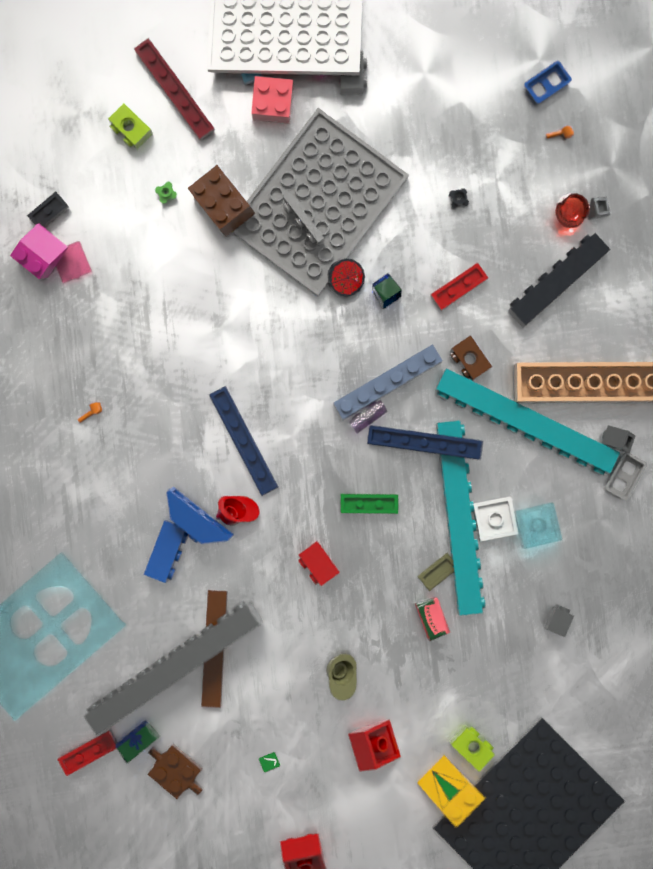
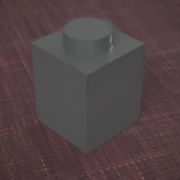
(618, 439)
(559, 621)

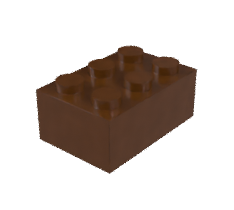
(221, 200)

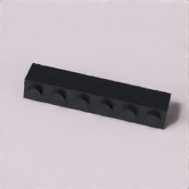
(558, 280)

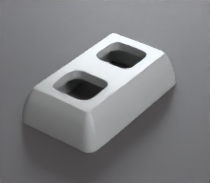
(631, 480)

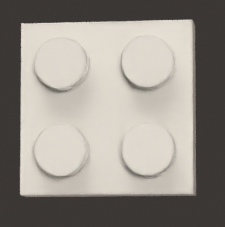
(495, 518)

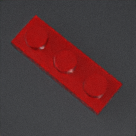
(459, 286)
(87, 753)

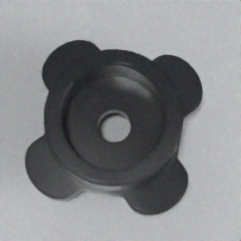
(462, 193)

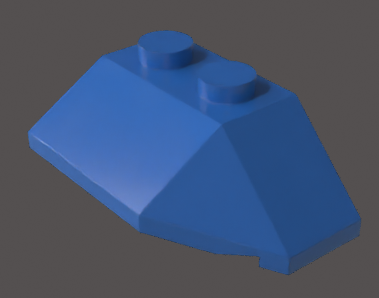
(194, 520)

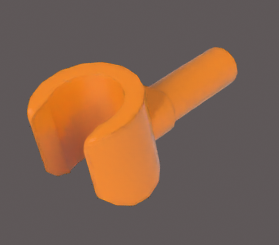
(567, 131)
(95, 409)

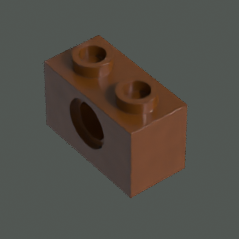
(469, 347)

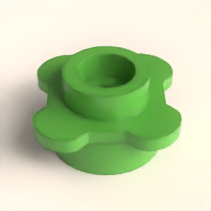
(166, 197)

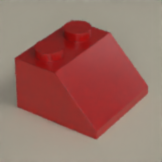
(374, 745)
(303, 852)

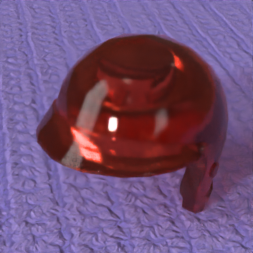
(572, 210)

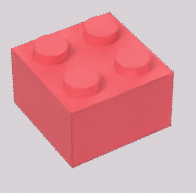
(272, 99)

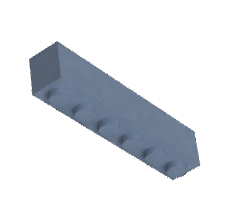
(387, 382)

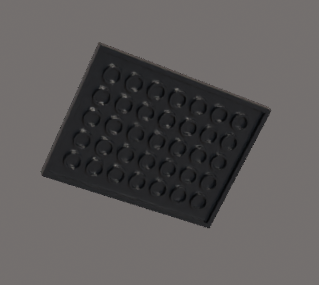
(536, 806)

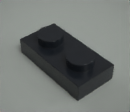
(48, 210)

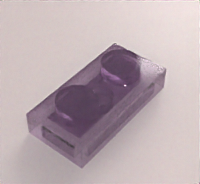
(364, 419)

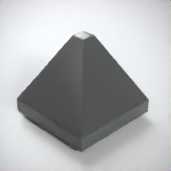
(598, 208)

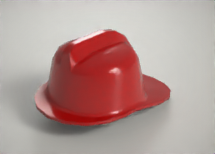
(236, 510)

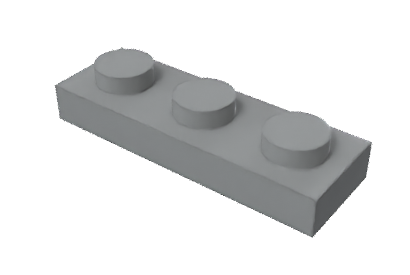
(302, 219)

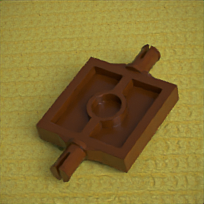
(175, 771)

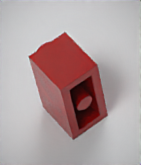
(318, 563)

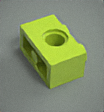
(125, 116)
(476, 758)

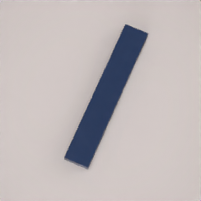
(243, 441)
(425, 442)

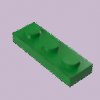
(369, 503)

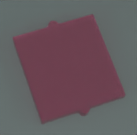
(73, 263)

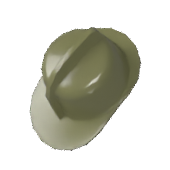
(342, 676)

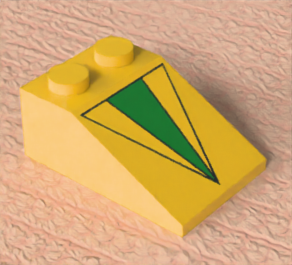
(451, 791)

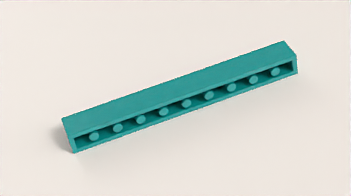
(522, 419)
(461, 526)

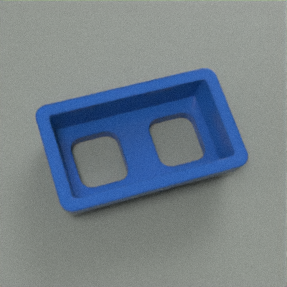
(542, 78)

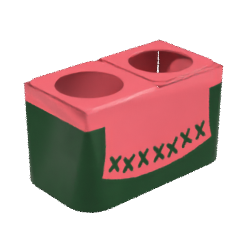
(432, 618)

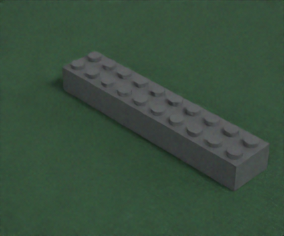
(170, 670)

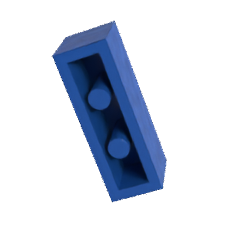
(166, 552)

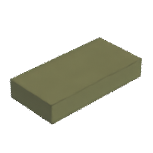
(437, 572)

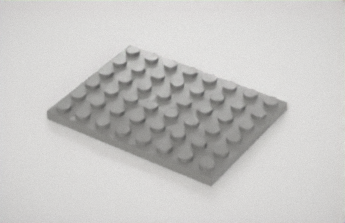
(338, 186)

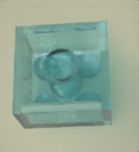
(537, 525)

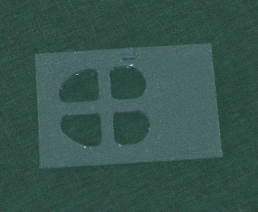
(21, 674)

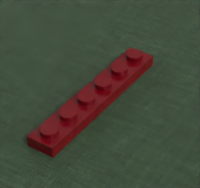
(174, 89)

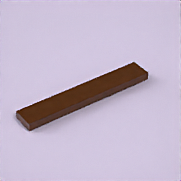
(214, 666)

